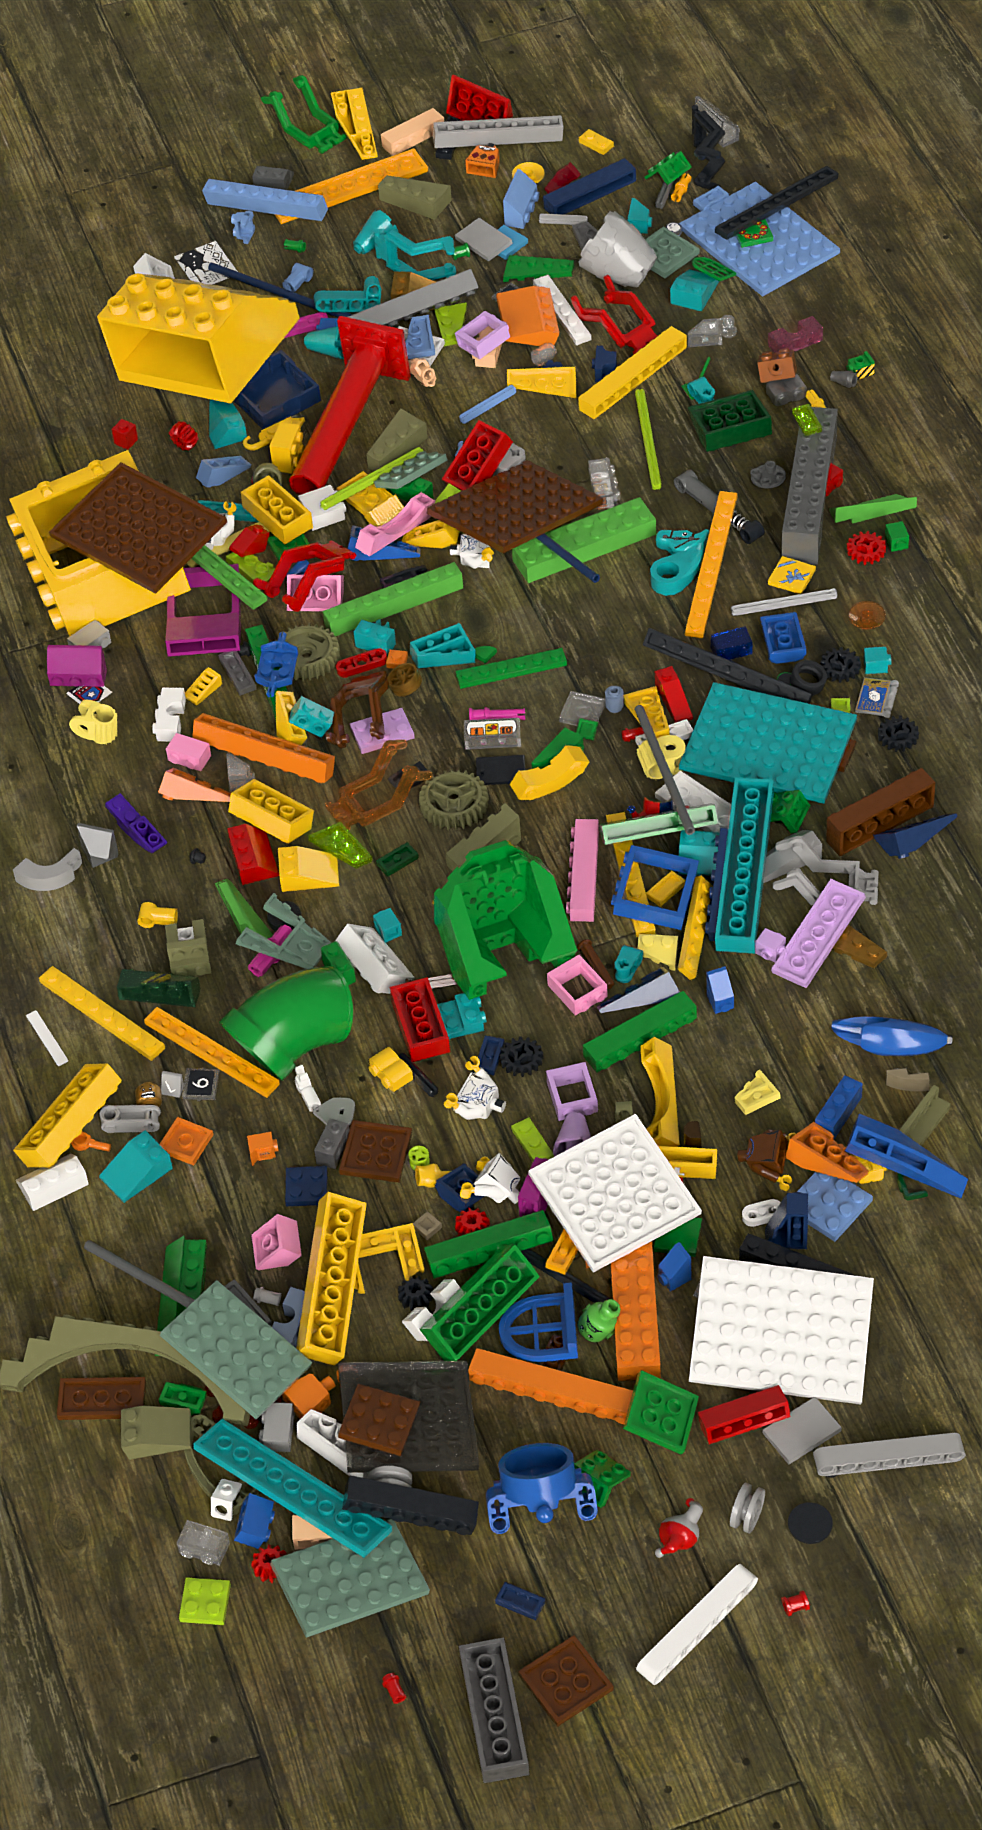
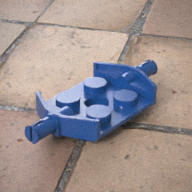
(274, 655)

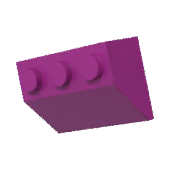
(76, 665)

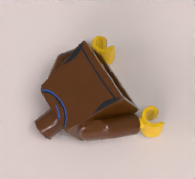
(767, 1156)

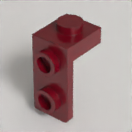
(562, 177)

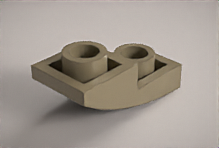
(900, 1079)

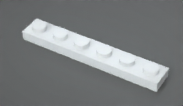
(564, 312)

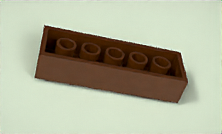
(880, 811)

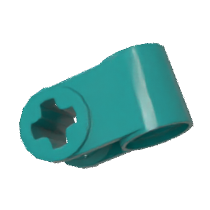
(701, 390)
(627, 963)

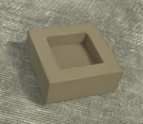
(427, 1225)

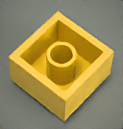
(286, 447)

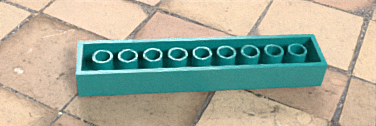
(744, 865)

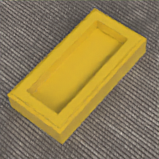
(665, 888)

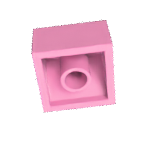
(276, 1243)

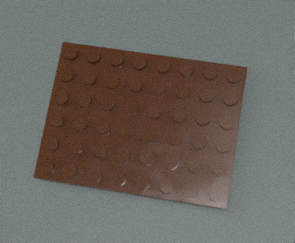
(515, 506)
(138, 527)

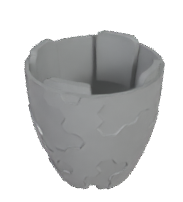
(618, 252)

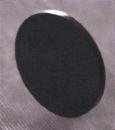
(810, 1523)

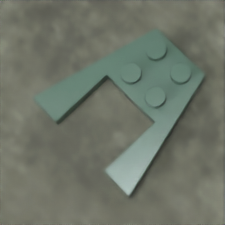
(299, 948)

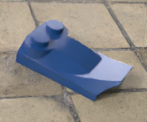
(783, 637)

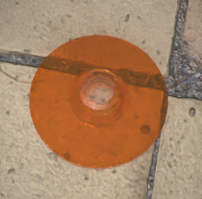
(867, 615)

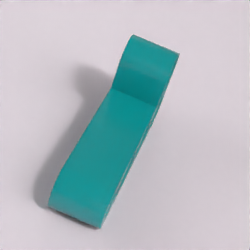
(323, 298)

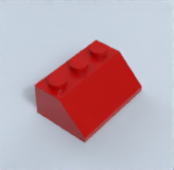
(252, 853)

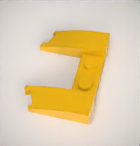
(397, 1238)

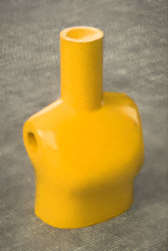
(428, 1175)

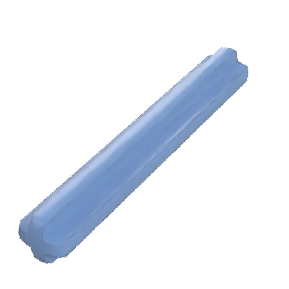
(487, 404)

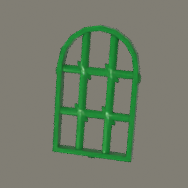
(712, 274)

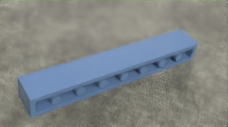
(265, 199)

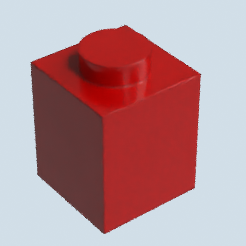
(124, 434)

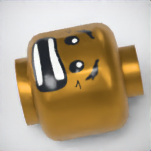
(148, 1094)

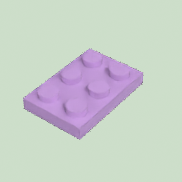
(395, 726)

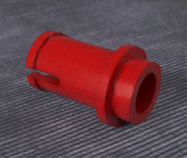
(630, 734)
(394, 1688)

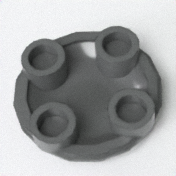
(768, 475)

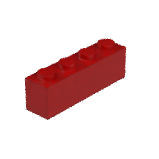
(744, 1414)

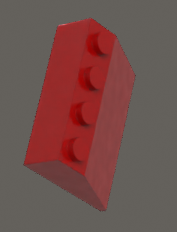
(474, 102)

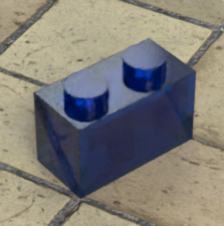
(732, 643)

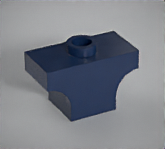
(604, 362)

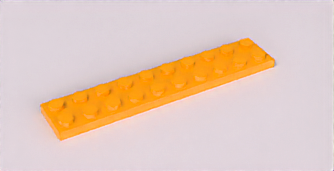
(364, 179)

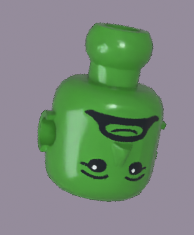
(599, 1320)

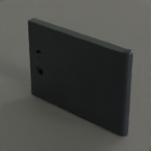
(499, 768)

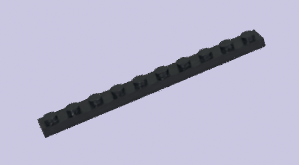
(776, 202)
(723, 667)

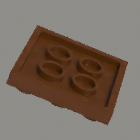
(375, 1151)
(379, 1419)
(565, 1680)

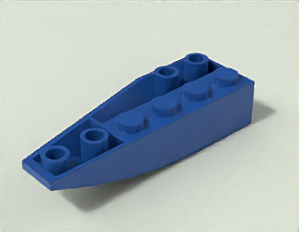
(901, 1154)

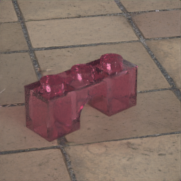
(808, 334)

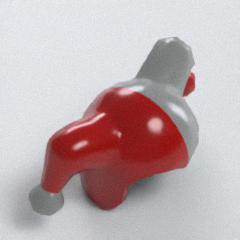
(680, 1531)

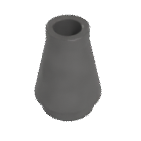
(845, 378)

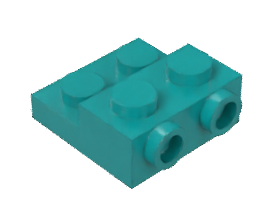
(462, 1016)

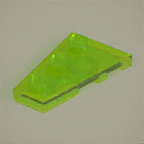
(341, 844)

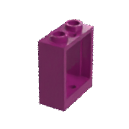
(530, 1198)

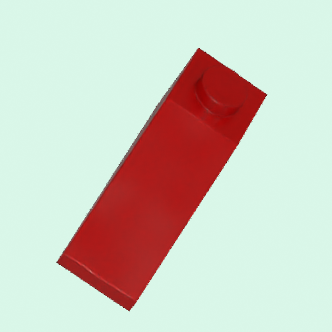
(672, 694)

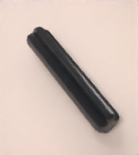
(419, 1077)

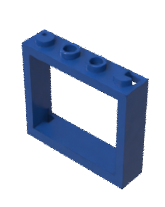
(651, 913)

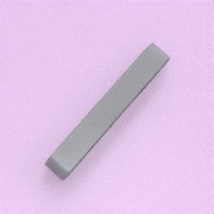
(889, 1454)

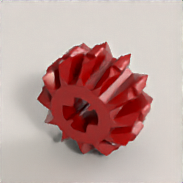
(183, 435)
(471, 1221)
(262, 1562)

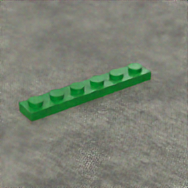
(511, 668)

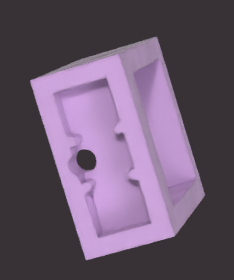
(489, 342)
(570, 1075)

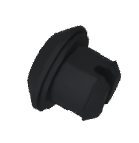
(244, 649)
(197, 856)

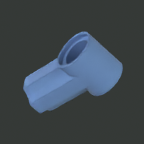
(298, 275)

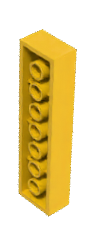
(331, 1278)

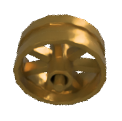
(404, 679)

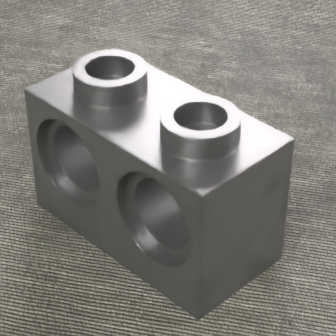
(332, 1143)

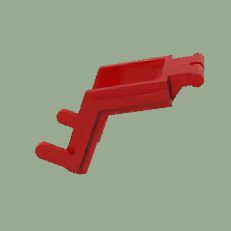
(637, 337)
(332, 561)

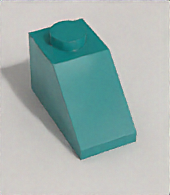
(639, 216)

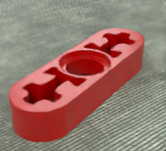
(366, 656)

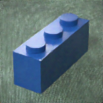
(840, 1105)

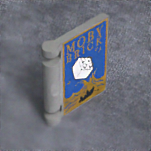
(877, 697)

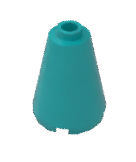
(365, 240)
(325, 341)

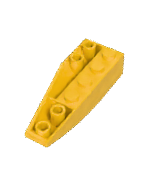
(354, 118)

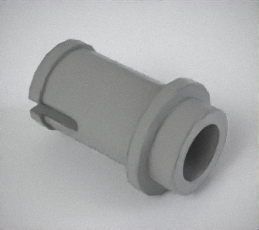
(267, 1296)

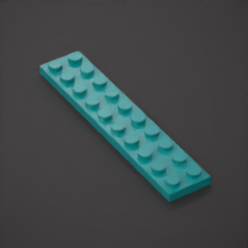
(291, 1487)

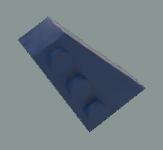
(789, 1222)

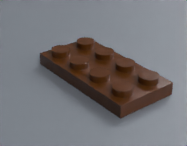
(99, 1397)

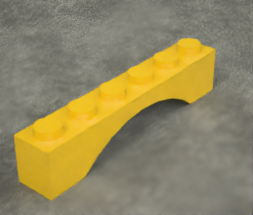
(658, 1062)

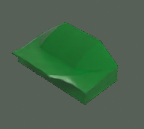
(183, 1397)

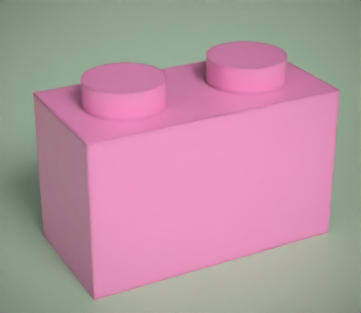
(188, 752)

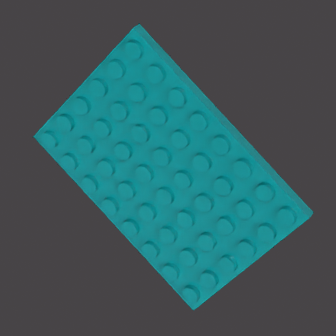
(770, 739)

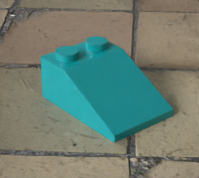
(692, 290)
(136, 1166)

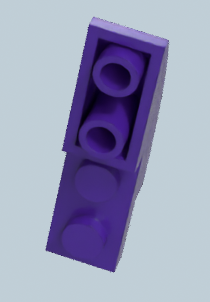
(134, 825)

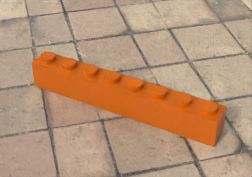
(264, 748)
(550, 1385)

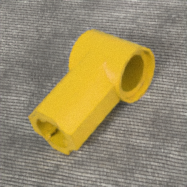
(151, 915)

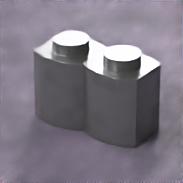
(786, 390)

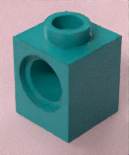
(387, 925)

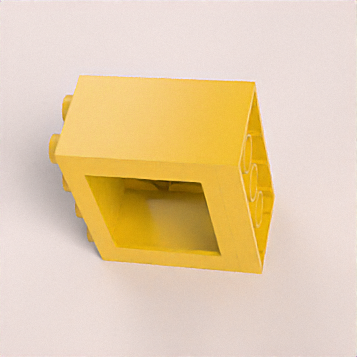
(86, 588)

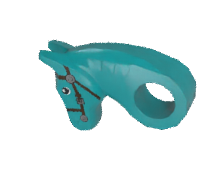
(683, 563)

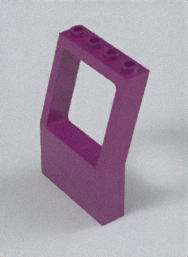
(203, 632)

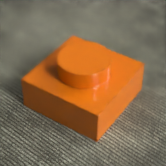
(396, 658)

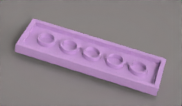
(818, 933)

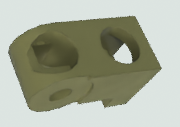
(623, 1111)

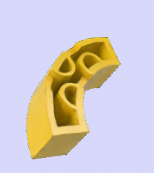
(561, 771)

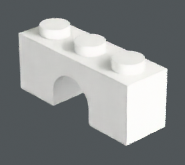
(170, 702)
(421, 1315)

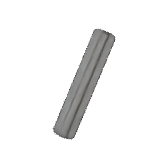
(562, 219)

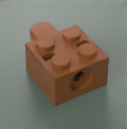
(777, 365)

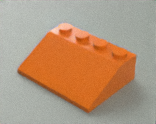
(529, 315)

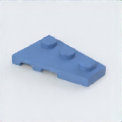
(420, 339)

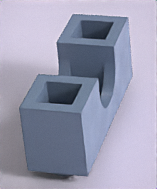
(293, 1308)

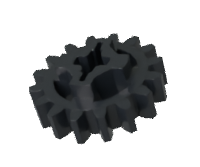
(841, 664)
(898, 733)
(523, 1056)

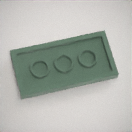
(410, 470)

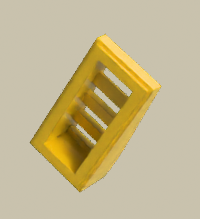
(208, 677)

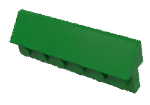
(183, 1271)

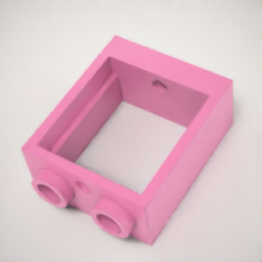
(570, 970)

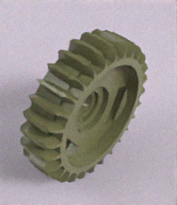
(320, 644)
(453, 811)

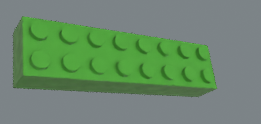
(586, 539)

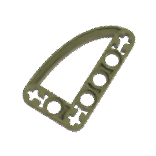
(199, 1476)

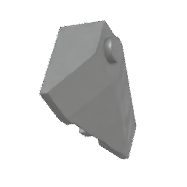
(783, 861)

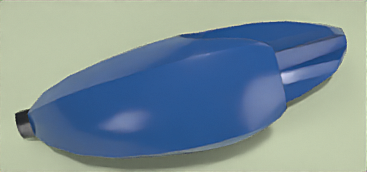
(891, 1035)

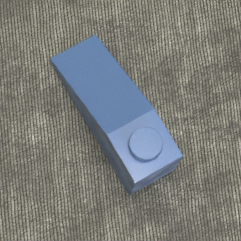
(219, 470)

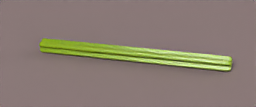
(648, 439)
(366, 481)

